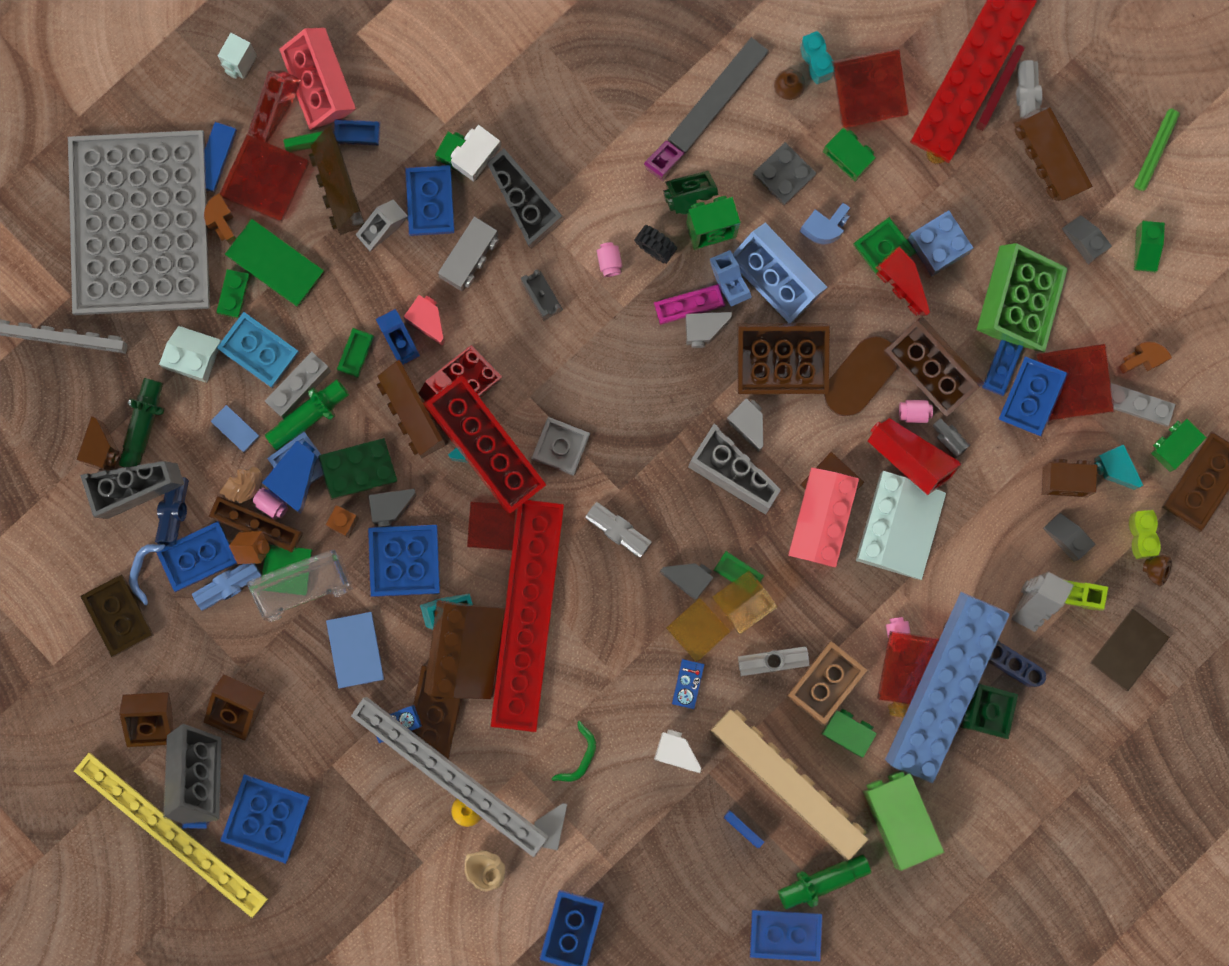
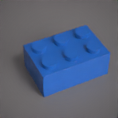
(571, 930)

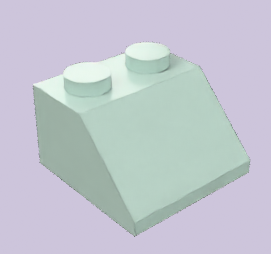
(190, 354)

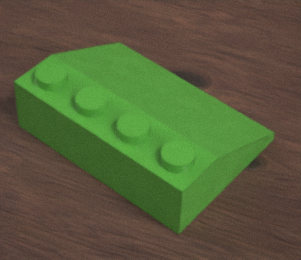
(1022, 297)

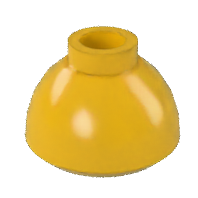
(463, 814)

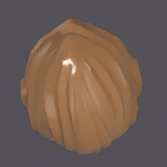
(243, 486)

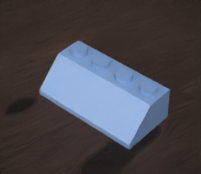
(778, 273)

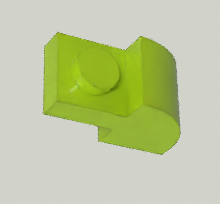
(1087, 596)

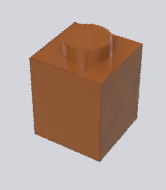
(342, 521)
(249, 547)

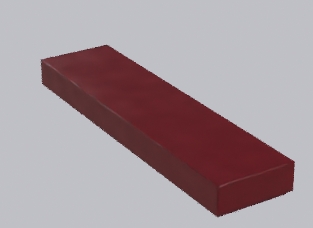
(1000, 87)

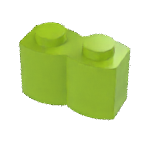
(1143, 528)

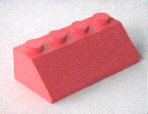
(322, 85)
(823, 517)

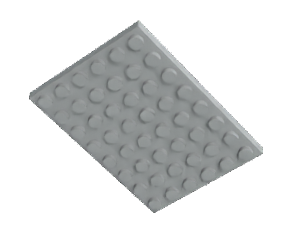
(138, 222)

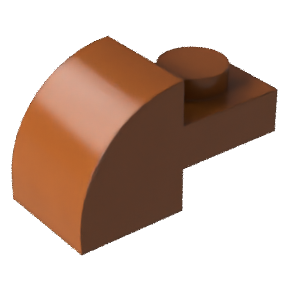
(217, 215)
(1149, 354)

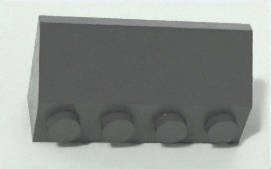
(192, 776)

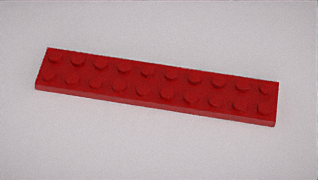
(971, 76)
(527, 616)

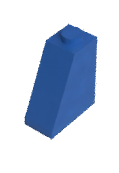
(293, 475)

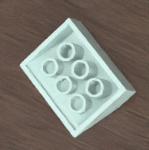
(900, 526)

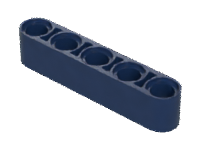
(1025, 665)

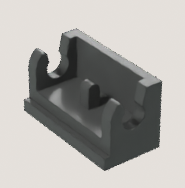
(541, 295)

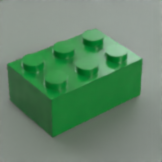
(712, 222)

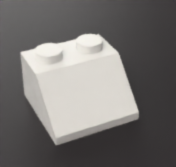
(676, 752)

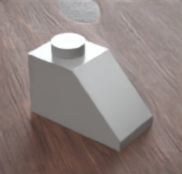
(381, 224)
(704, 327)
(748, 422)
(551, 825)

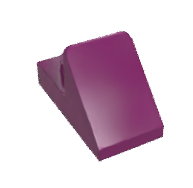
(663, 160)

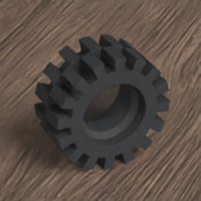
(655, 244)

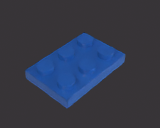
(430, 200)
(1033, 396)
(197, 557)
(785, 935)

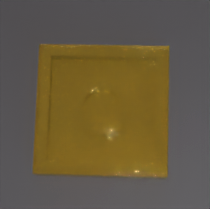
(698, 630)

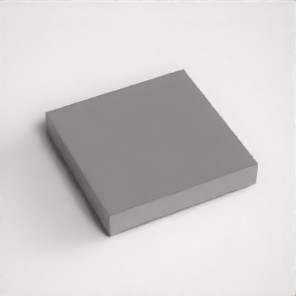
(560, 446)

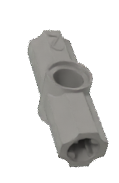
(1029, 91)
(618, 529)
(788, 658)

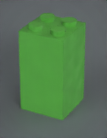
(902, 820)

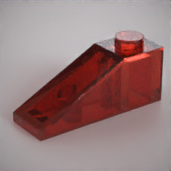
(273, 103)

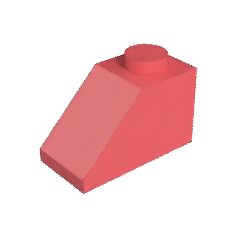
(426, 318)

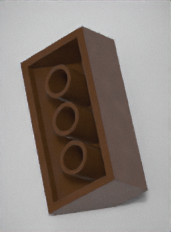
(1052, 154)
(934, 366)
(410, 409)

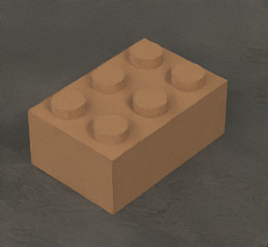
(826, 683)

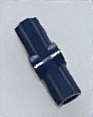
(170, 514)

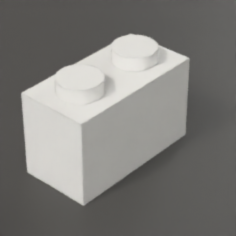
(475, 152)

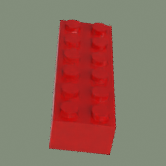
(484, 444)

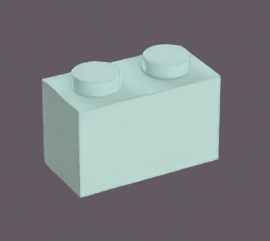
(237, 56)

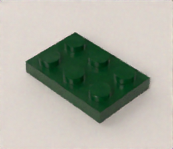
(357, 468)

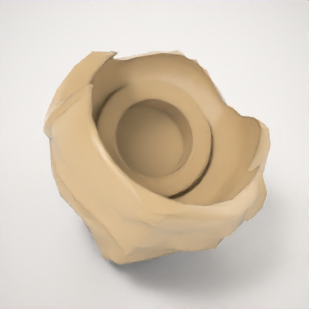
(484, 870)

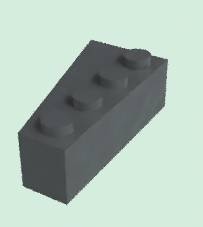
(529, 206)
(126, 487)

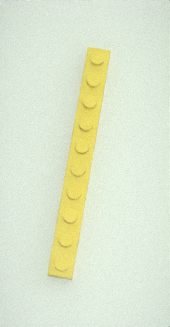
(171, 835)

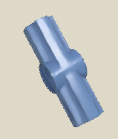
(225, 585)

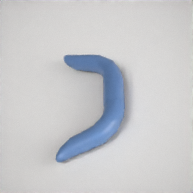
(136, 567)

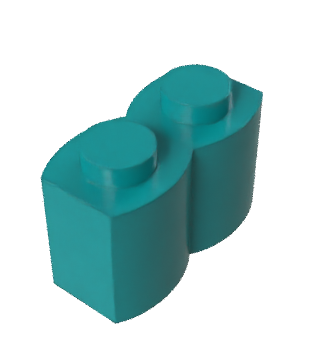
(814, 53)

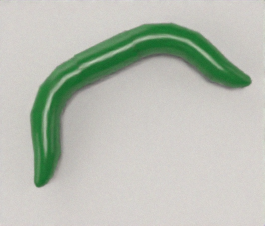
(585, 763)

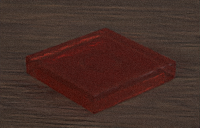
(490, 527)

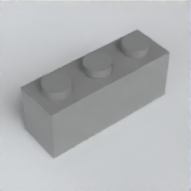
(469, 254)
(297, 385)

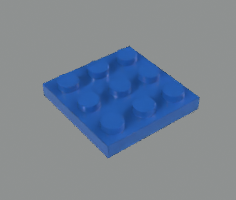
(404, 560)
(265, 818)

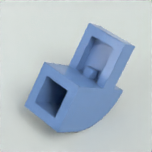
(825, 231)
(729, 278)

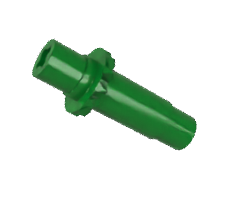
(318, 406)
(825, 881)

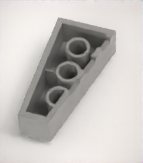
(733, 471)
(1040, 600)

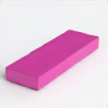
(689, 303)

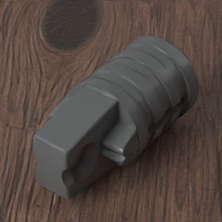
(951, 438)

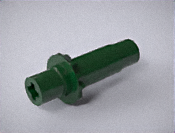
(141, 422)

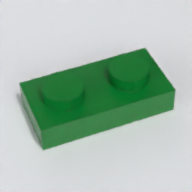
(233, 293)

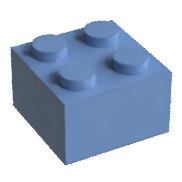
(940, 243)

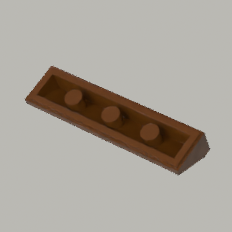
(249, 520)

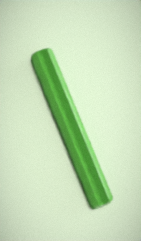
(1156, 149)

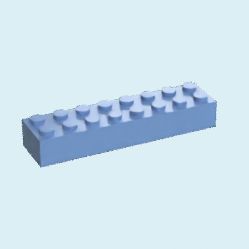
(947, 687)

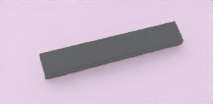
(718, 95)

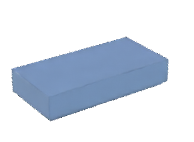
(235, 429)

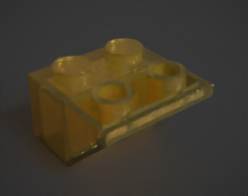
(744, 602)

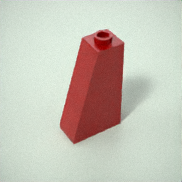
(913, 456)

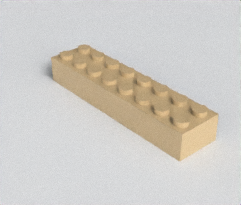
(791, 787)

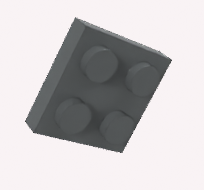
(784, 173)

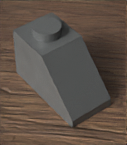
(1087, 239)
(390, 506)
(1069, 537)
(689, 578)

